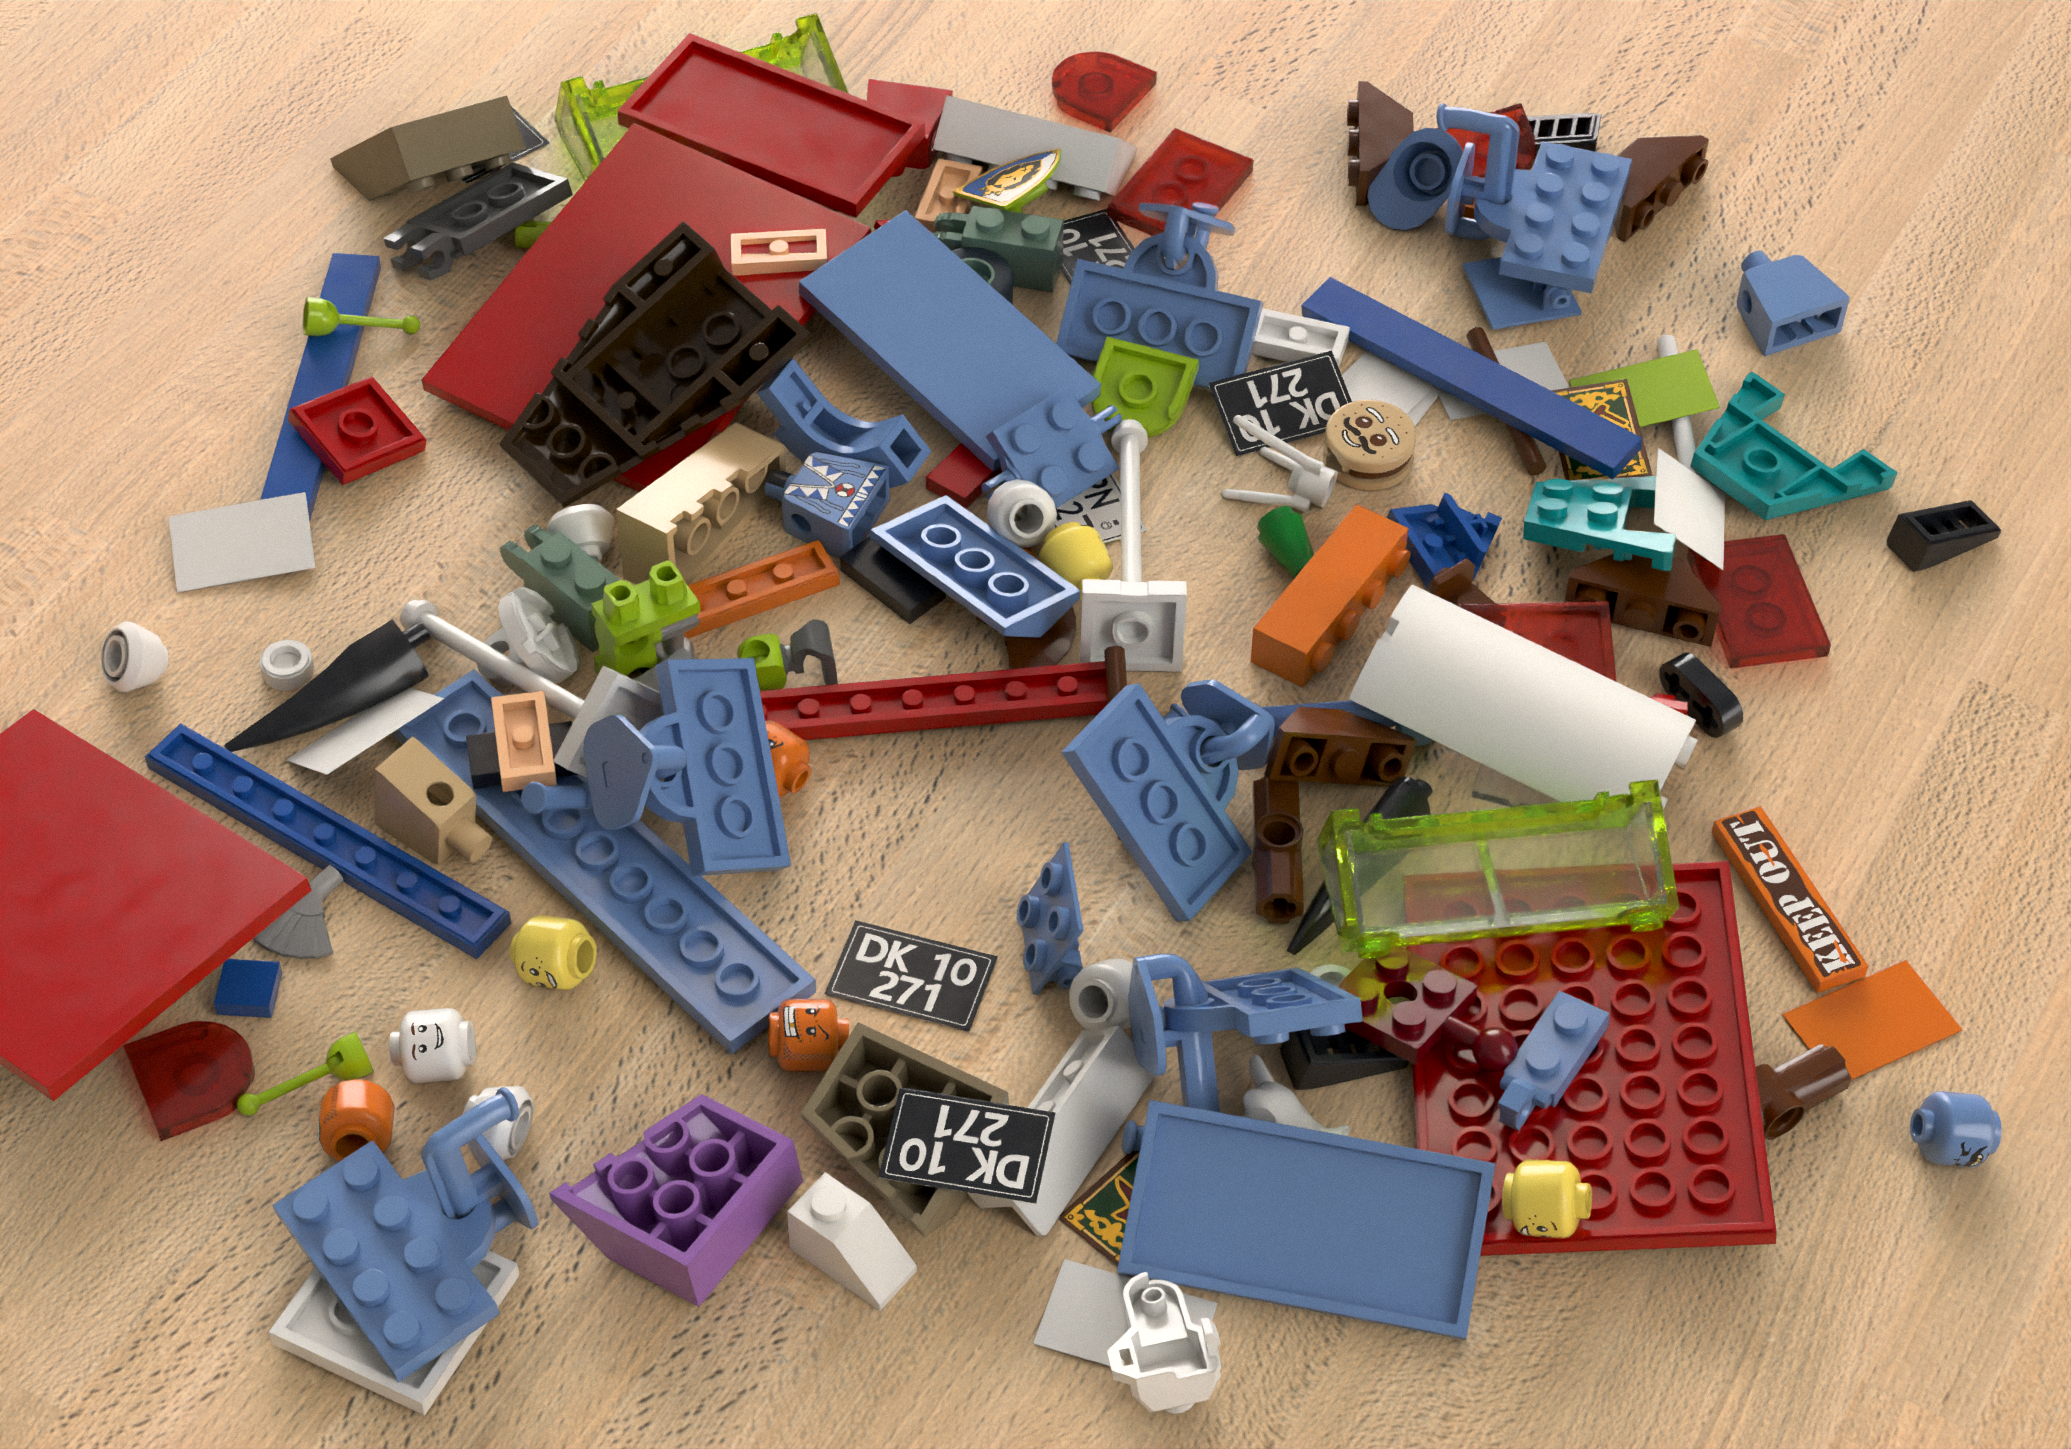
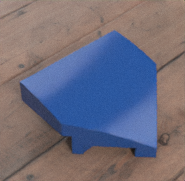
(1444, 536)

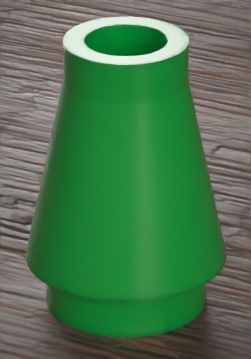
(1286, 538)

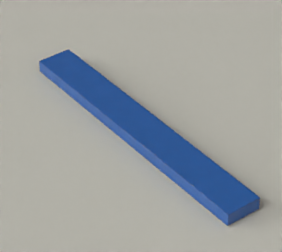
(323, 369)
(1475, 379)
(329, 839)

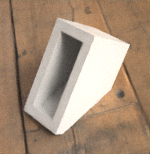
(849, 1242)

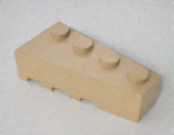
(697, 504)

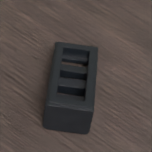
(1572, 130)
(1936, 535)
(1313, 1067)

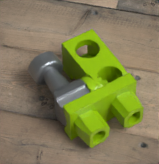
(643, 616)

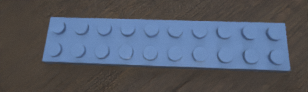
(627, 887)

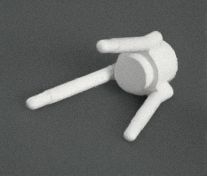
(1308, 479)

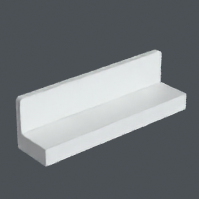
(1092, 1098)

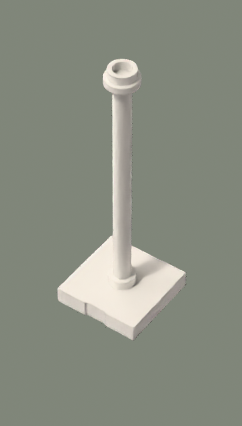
(1133, 613)
(609, 695)

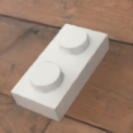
(1297, 337)

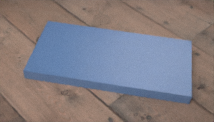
(942, 332)
(1307, 1219)

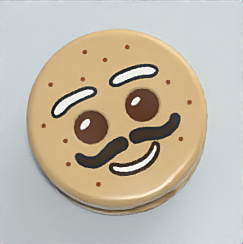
(1369, 444)

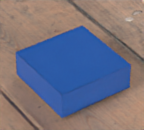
(248, 988)

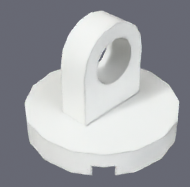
(532, 638)

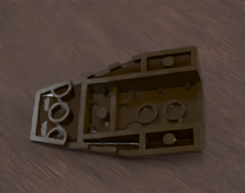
(651, 368)

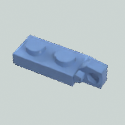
(1550, 1057)

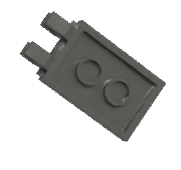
(475, 217)

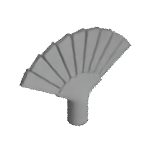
(302, 928)

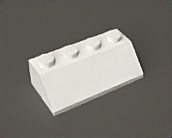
(997, 136)

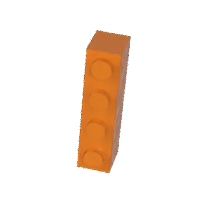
(1330, 596)

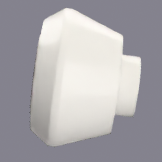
(586, 526)
(132, 657)
(507, 1136)

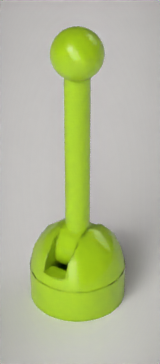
(322, 318)
(344, 1060)

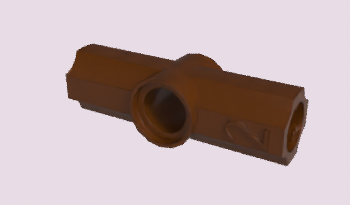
(1277, 850)
(1799, 1086)

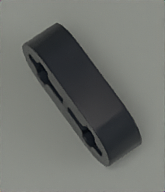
(1708, 698)

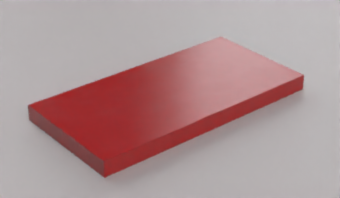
(774, 124)

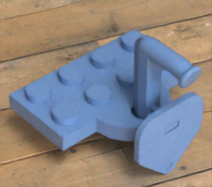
(1548, 216)
(1164, 306)
(712, 763)
(1161, 794)
(1255, 1004)
(408, 1246)

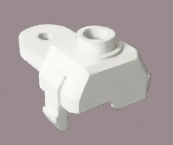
(1162, 1352)

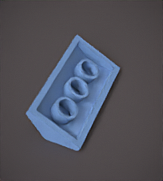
(978, 568)

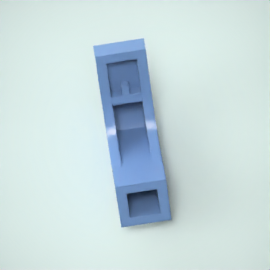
(815, 425)

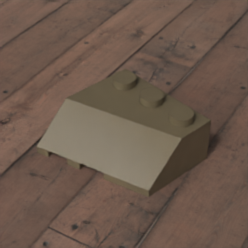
(432, 148)
(857, 1106)

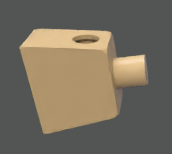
(427, 805)

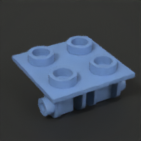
(1514, 300)
(1052, 924)

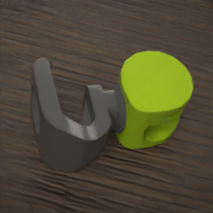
(776, 660)

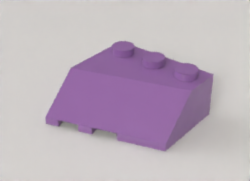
(685, 1196)

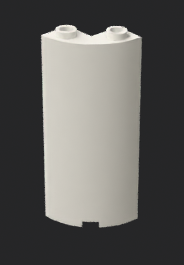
(1517, 704)

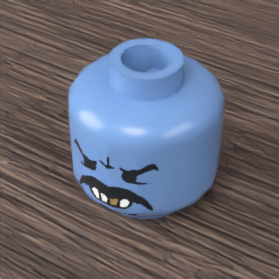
(1956, 1129)

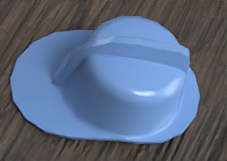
(1415, 179)

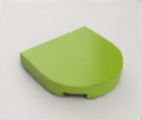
(1143, 384)

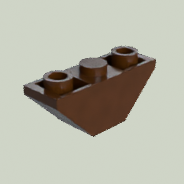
(1378, 131)
(1657, 177)
(1648, 598)
(1338, 749)

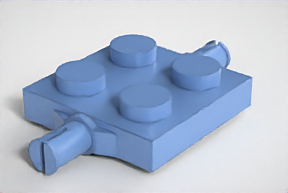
(1054, 447)

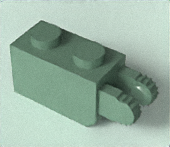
(1026, 241)
(563, 577)

